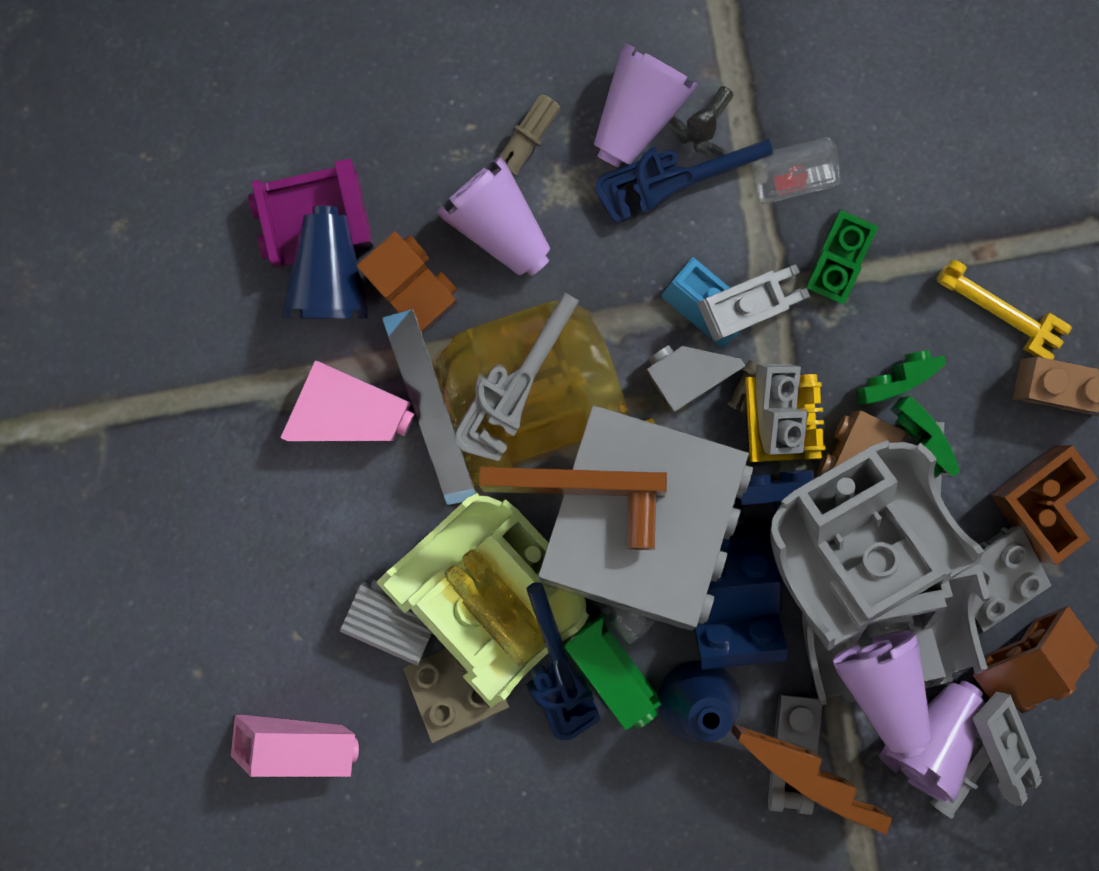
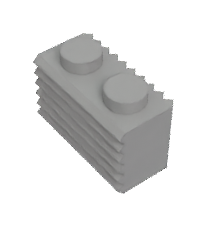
(382, 624)

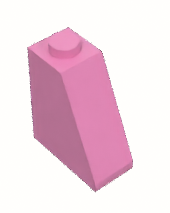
(345, 409)
(292, 747)

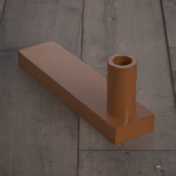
(639, 487)

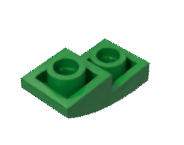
(841, 256)
(916, 370)
(916, 421)

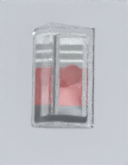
(797, 170)

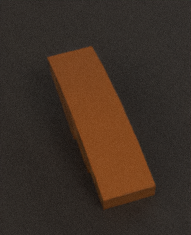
(801, 770)

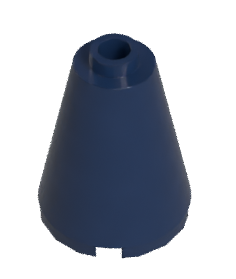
(325, 270)
(699, 703)

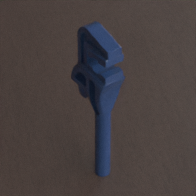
(661, 179)
(561, 684)

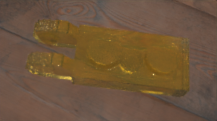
(496, 607)

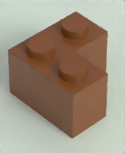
(405, 281)
(1038, 501)
(1041, 663)

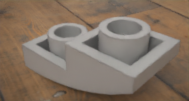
(779, 419)

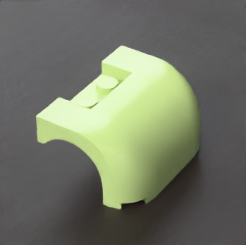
(514, 553)

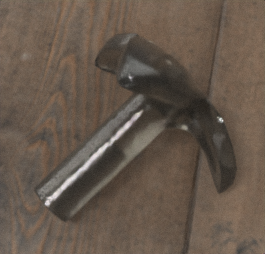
(703, 125)

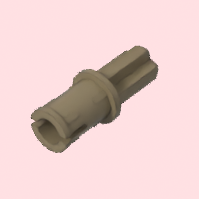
(529, 133)

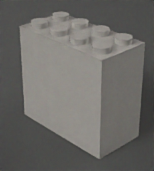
(591, 531)

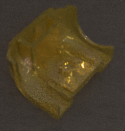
(563, 391)

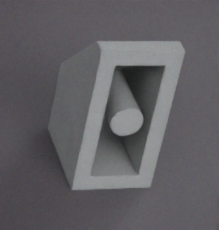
(688, 373)

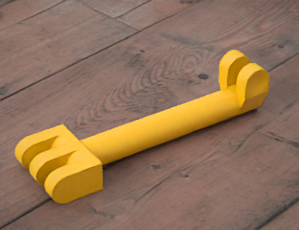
(1039, 332)

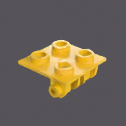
(808, 396)

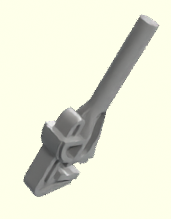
(505, 396)

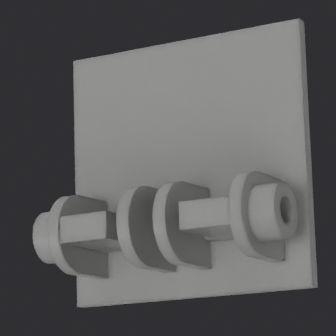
(1010, 575)

